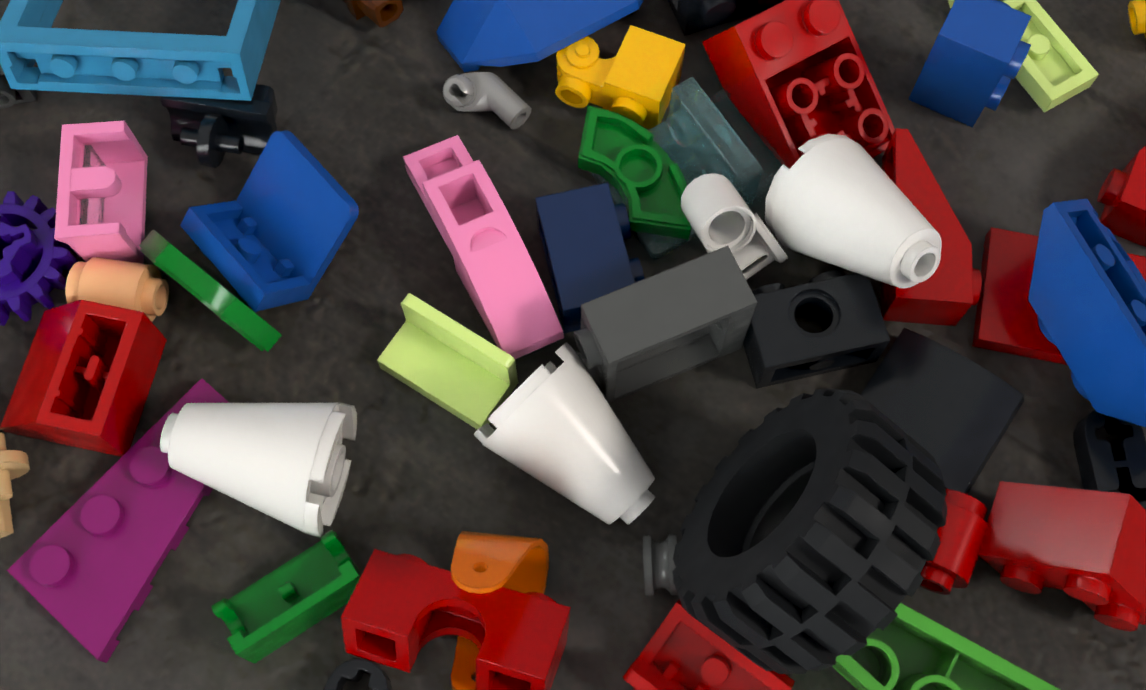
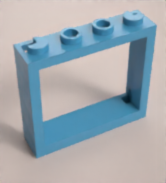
(134, 60)

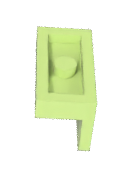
(449, 363)

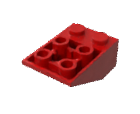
(800, 77)

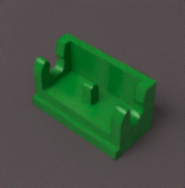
(289, 599)

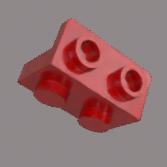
(692, 657)

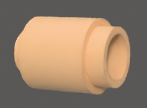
(119, 285)

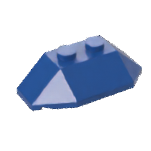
(522, 30)
(1092, 308)

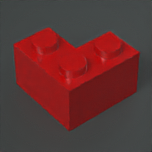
(1073, 543)

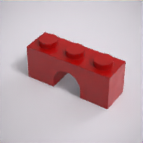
(408, 603)

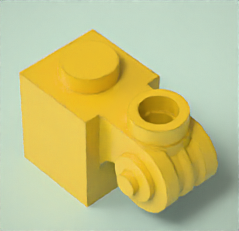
(631, 83)

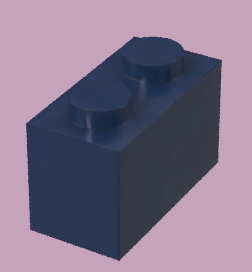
(585, 248)

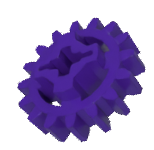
(29, 259)

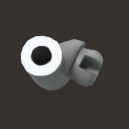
(486, 93)

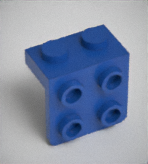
(280, 227)

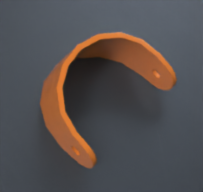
(485, 564)

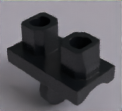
(223, 124)

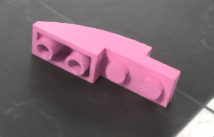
(484, 247)

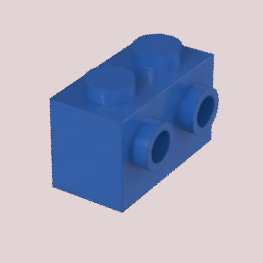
(972, 59)

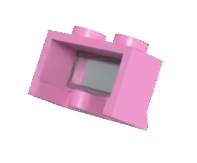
(101, 191)

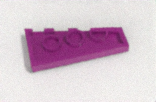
(114, 539)

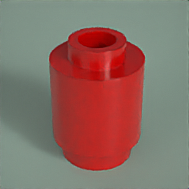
(958, 546)

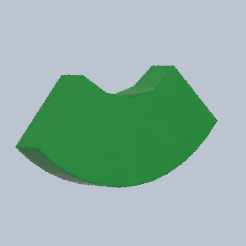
(638, 169)
(209, 291)

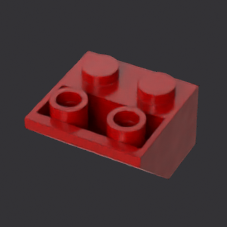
(86, 377)

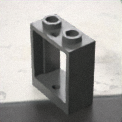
(665, 324)

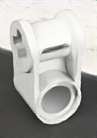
(724, 219)

